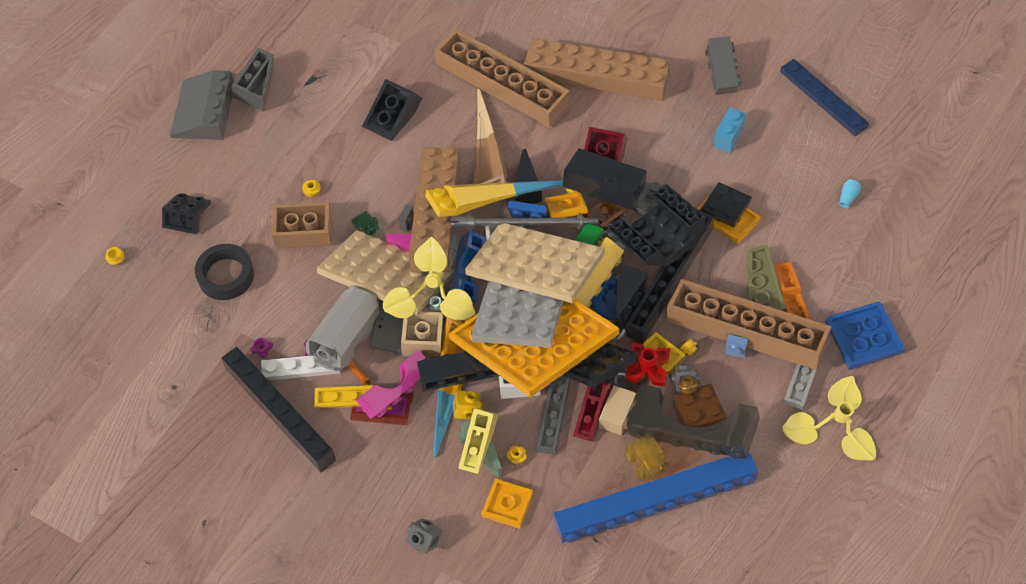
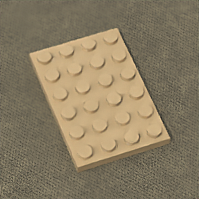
(535, 262)
(377, 269)

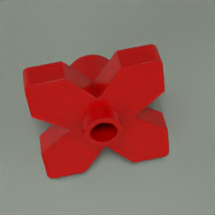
(648, 364)

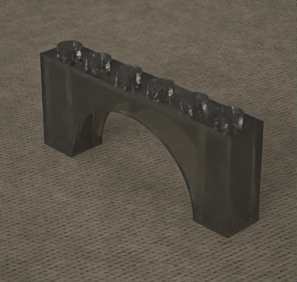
(729, 437)

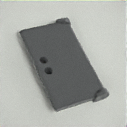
(387, 333)

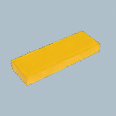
(339, 396)

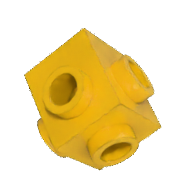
(465, 403)

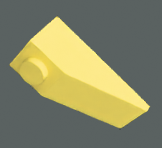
(478, 440)

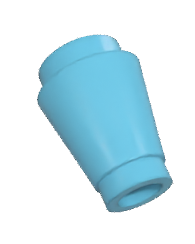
(849, 192)

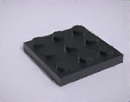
(602, 365)

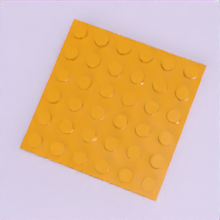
(532, 367)

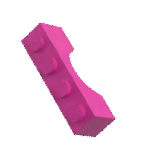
(378, 398)

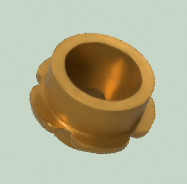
(688, 385)

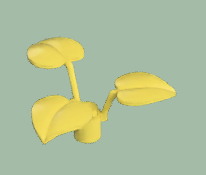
(430, 258)
(847, 398)

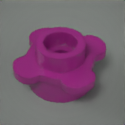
(261, 342)

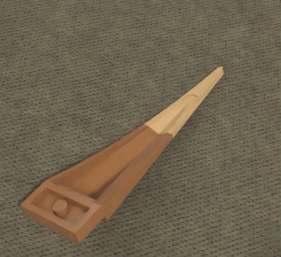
(488, 161)

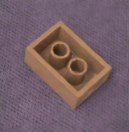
(302, 224)

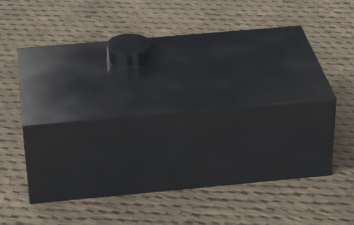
(604, 178)

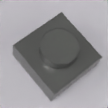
(406, 218)

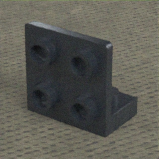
(183, 213)

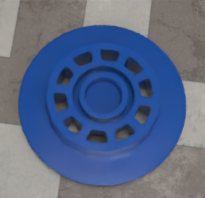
(604, 304)

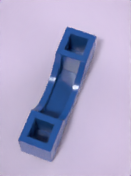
(467, 249)

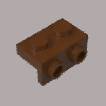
(606, 213)

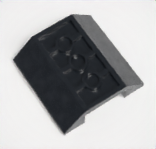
(663, 231)

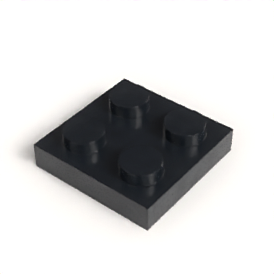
(726, 204)

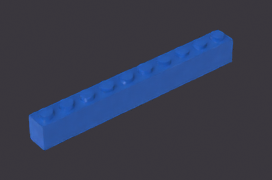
(654, 497)

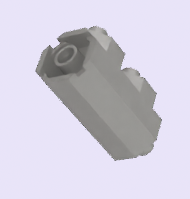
(343, 328)

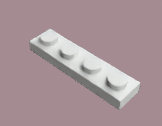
(293, 368)

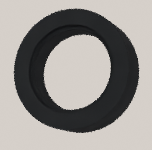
(229, 290)

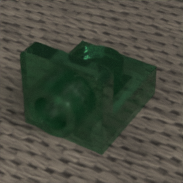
(365, 223)

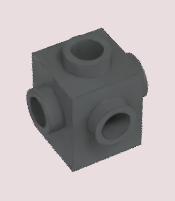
(683, 369)
(423, 535)

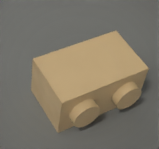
(617, 410)

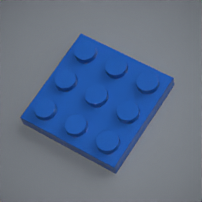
(864, 335)

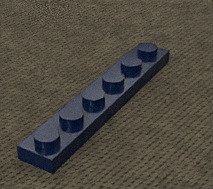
(824, 97)

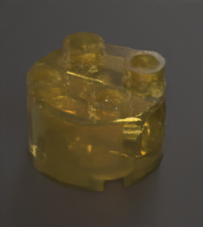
(646, 457)

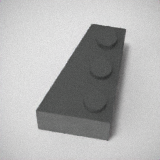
(722, 65)
(254, 80)

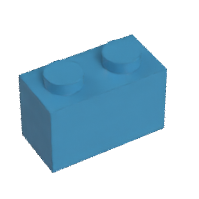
(729, 130)

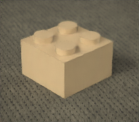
(423, 333)

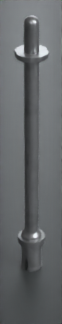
(470, 221)

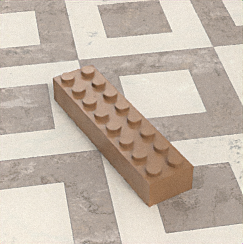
(599, 68)
(502, 77)
(436, 170)
(765, 327)

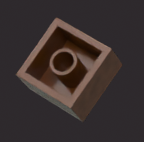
(699, 408)

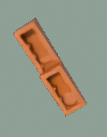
(790, 289)

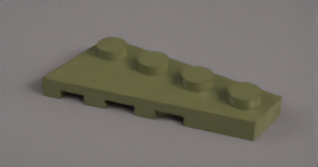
(762, 281)

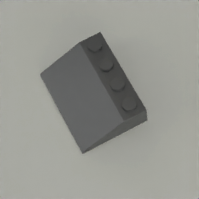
(203, 106)

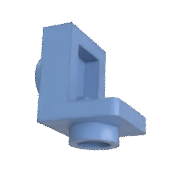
(736, 346)

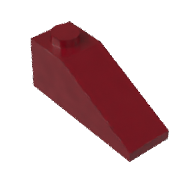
(591, 409)

